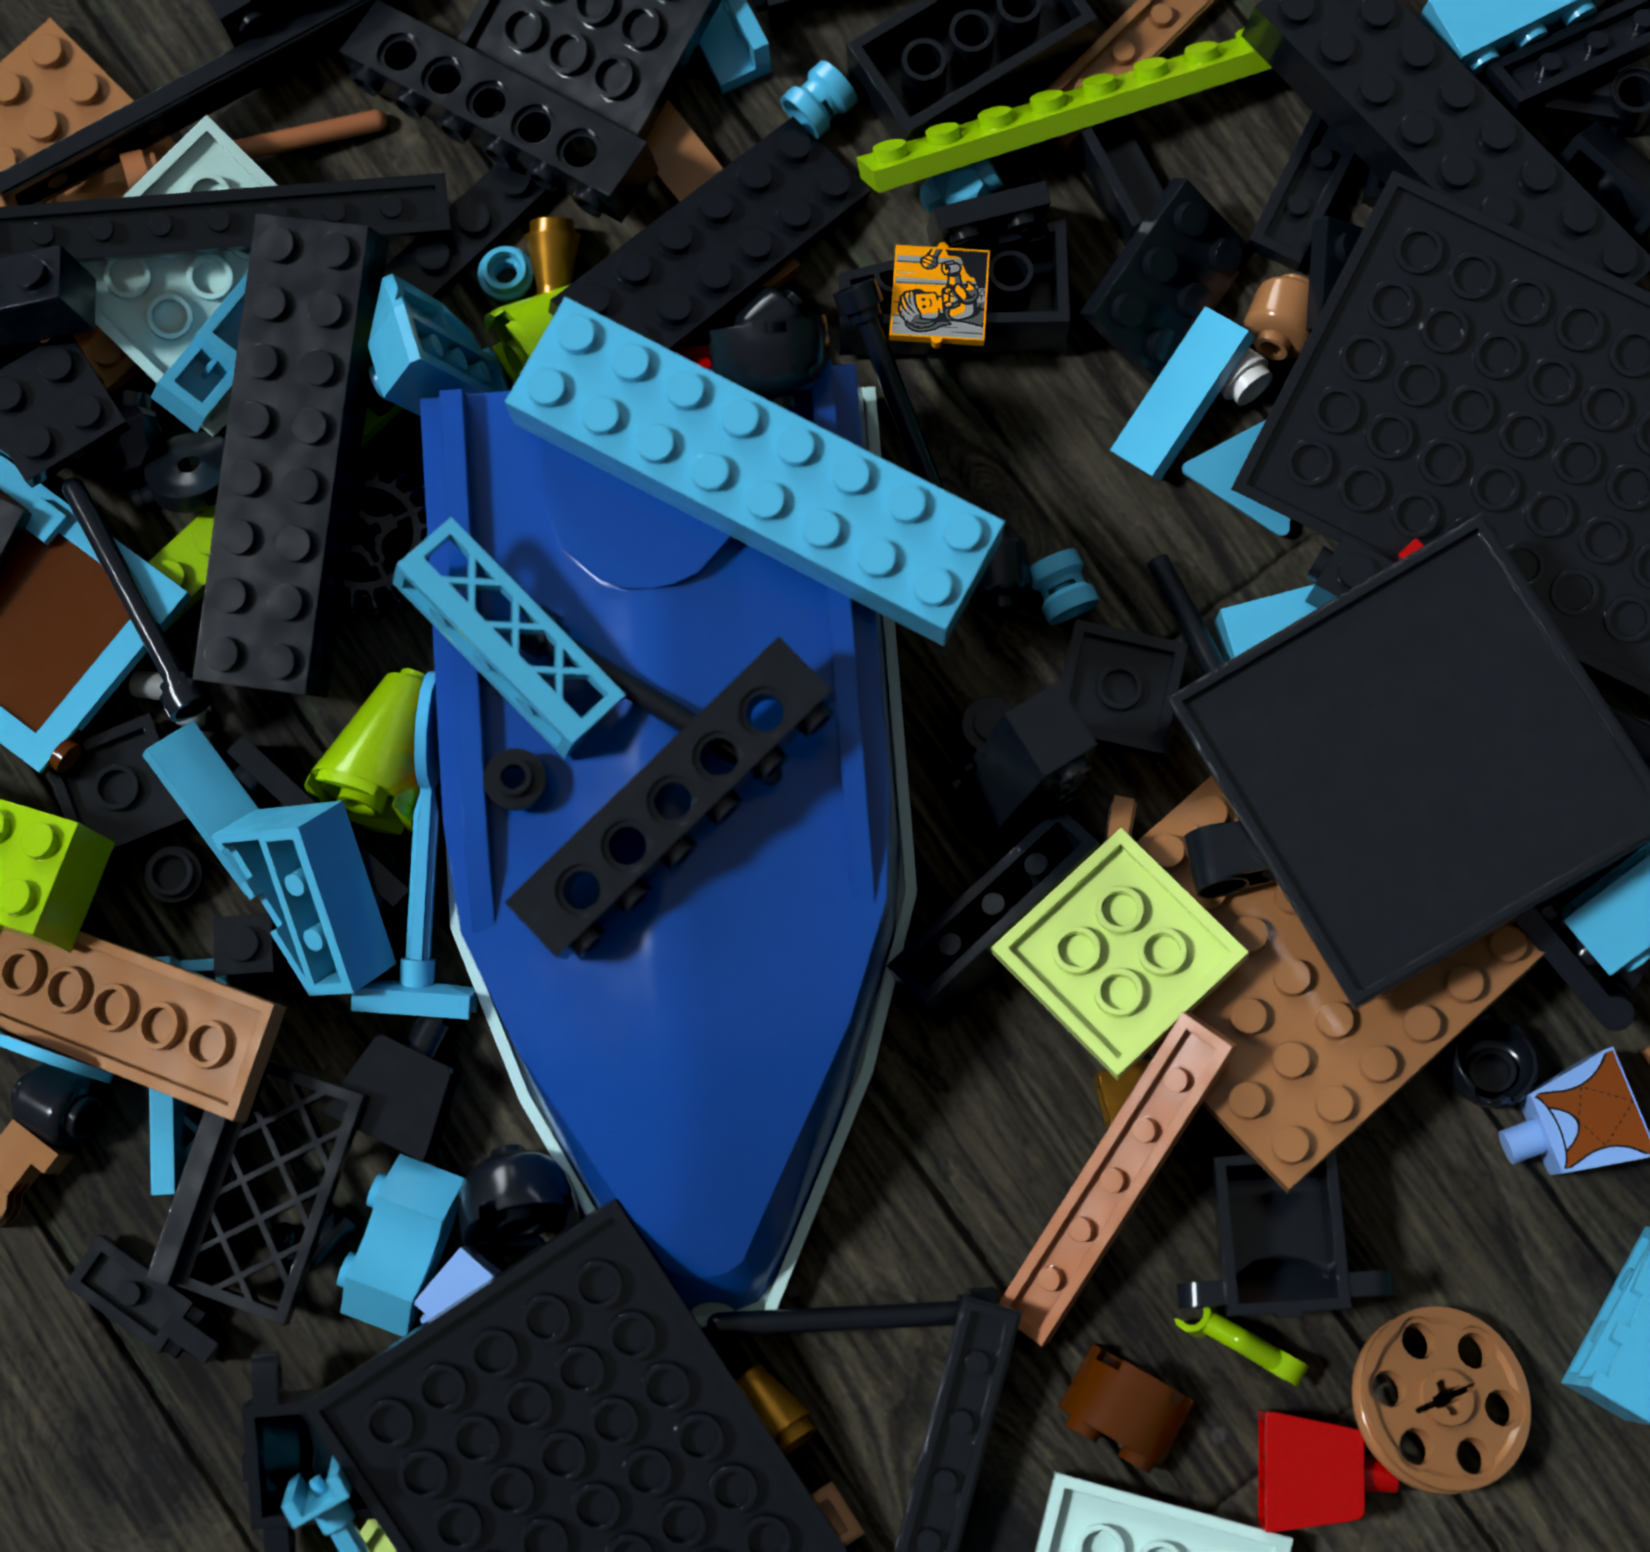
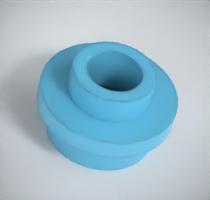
(500, 259)

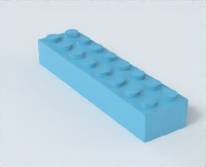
(755, 471)

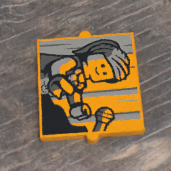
(939, 295)

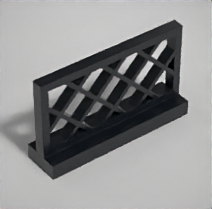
(207, 1179)

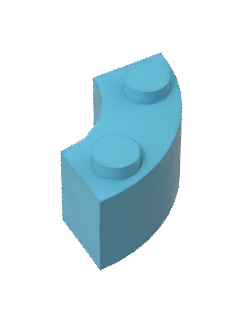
(401, 1244)

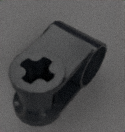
(1224, 860)

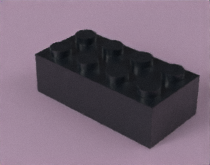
(962, 57)

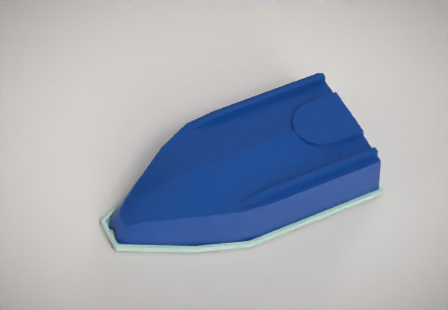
(743, 1004)

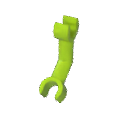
(1247, 1344)

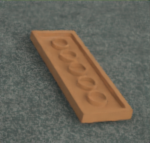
(140, 1019)

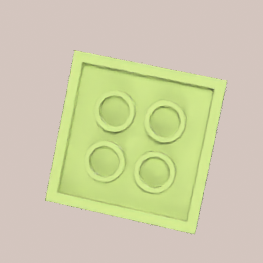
(1119, 953)

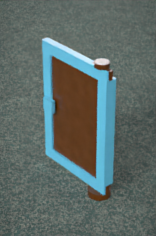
(63, 628)

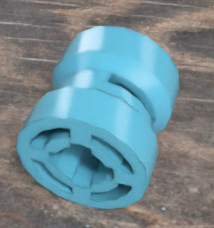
(819, 98)
(1063, 587)

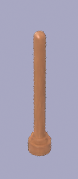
(137, 164)

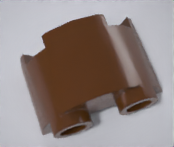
(1126, 1406)

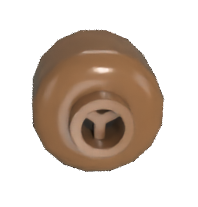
(1279, 317)

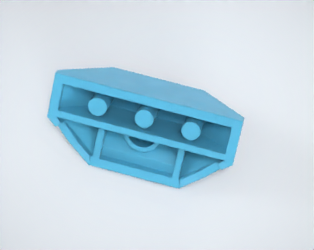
(425, 349)

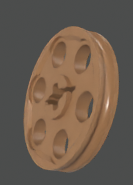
(1456, 1422)

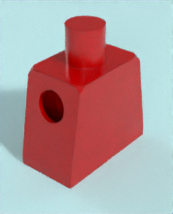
(1313, 1473)

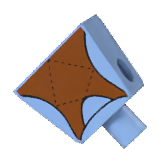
(1580, 1119)

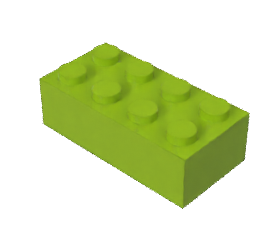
(47, 874)

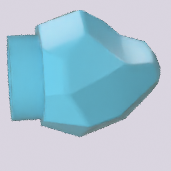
(960, 185)

